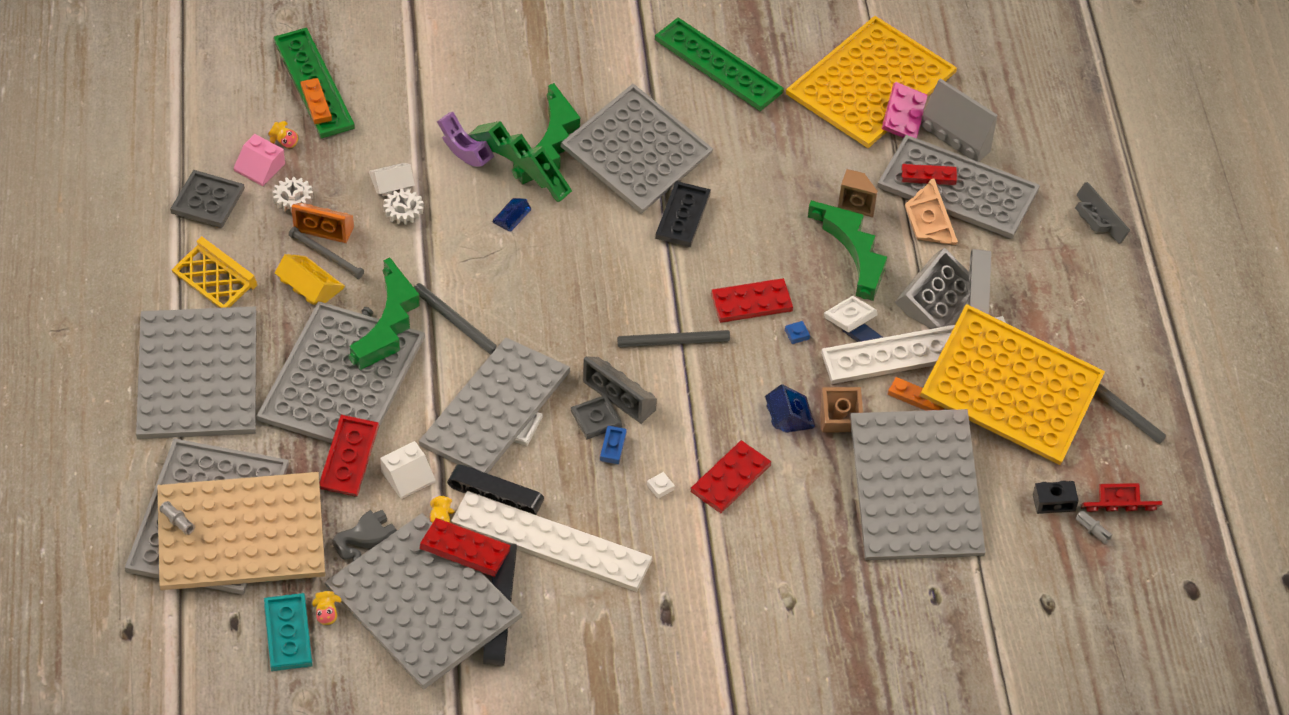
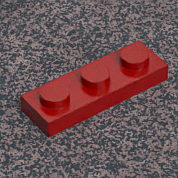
(924, 173)

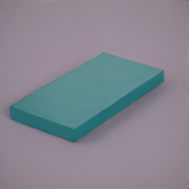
(288, 632)

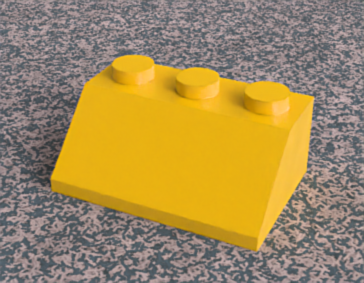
(308, 278)

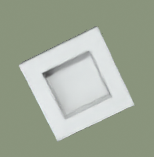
(660, 485)

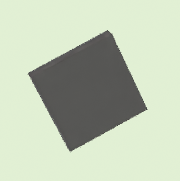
(595, 416)

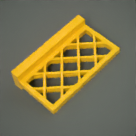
(222, 261)

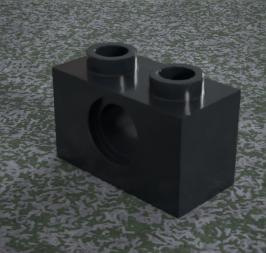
(1055, 497)

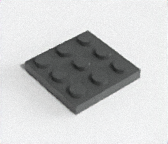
(207, 198)

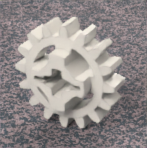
(292, 192)
(405, 206)

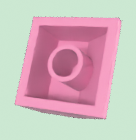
(259, 160)

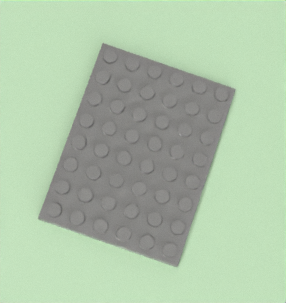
(197, 373)
(314, 400)
(195, 463)
(917, 484)
(421, 604)

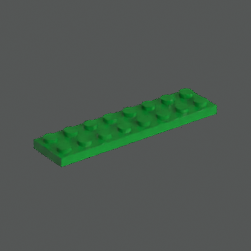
(306, 63)
(719, 64)

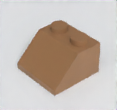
(857, 193)
(837, 406)

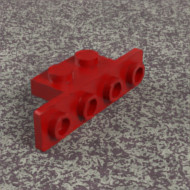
(1120, 496)

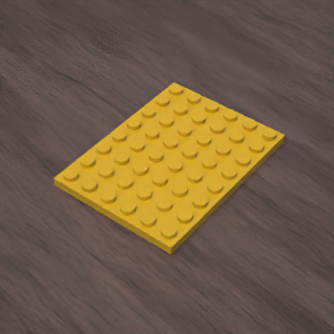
(857, 78)
(1013, 384)

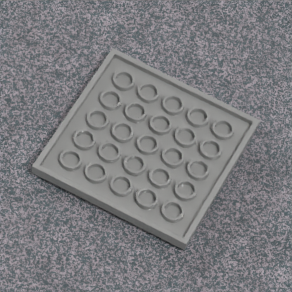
(636, 148)

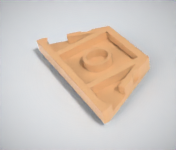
(929, 216)

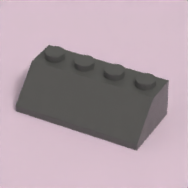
(618, 388)

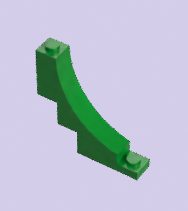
(562, 122)
(532, 160)
(847, 228)
(383, 338)

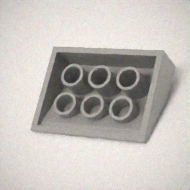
(960, 121)
(937, 292)

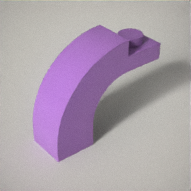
(461, 144)

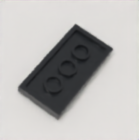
(683, 214)

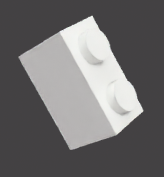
(392, 178)
(407, 470)

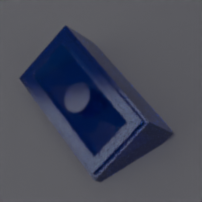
(512, 214)

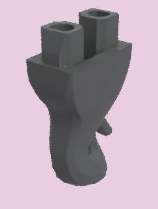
(365, 534)

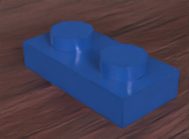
(613, 445)

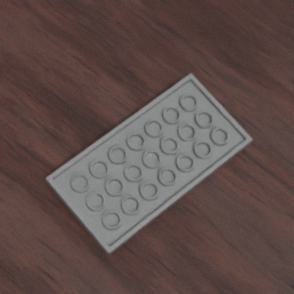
(981, 192)
(494, 406)

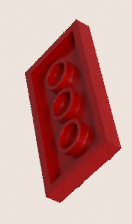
(751, 300)
(349, 455)
(730, 476)
(465, 547)

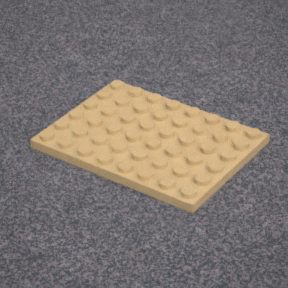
(242, 531)

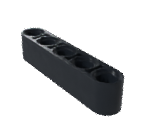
(495, 488)

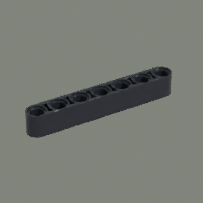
(496, 648)

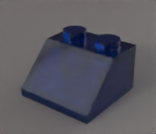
(789, 410)

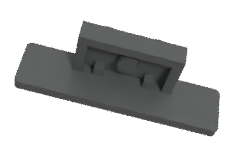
(1099, 214)

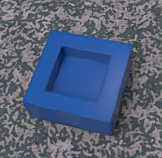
(797, 332)

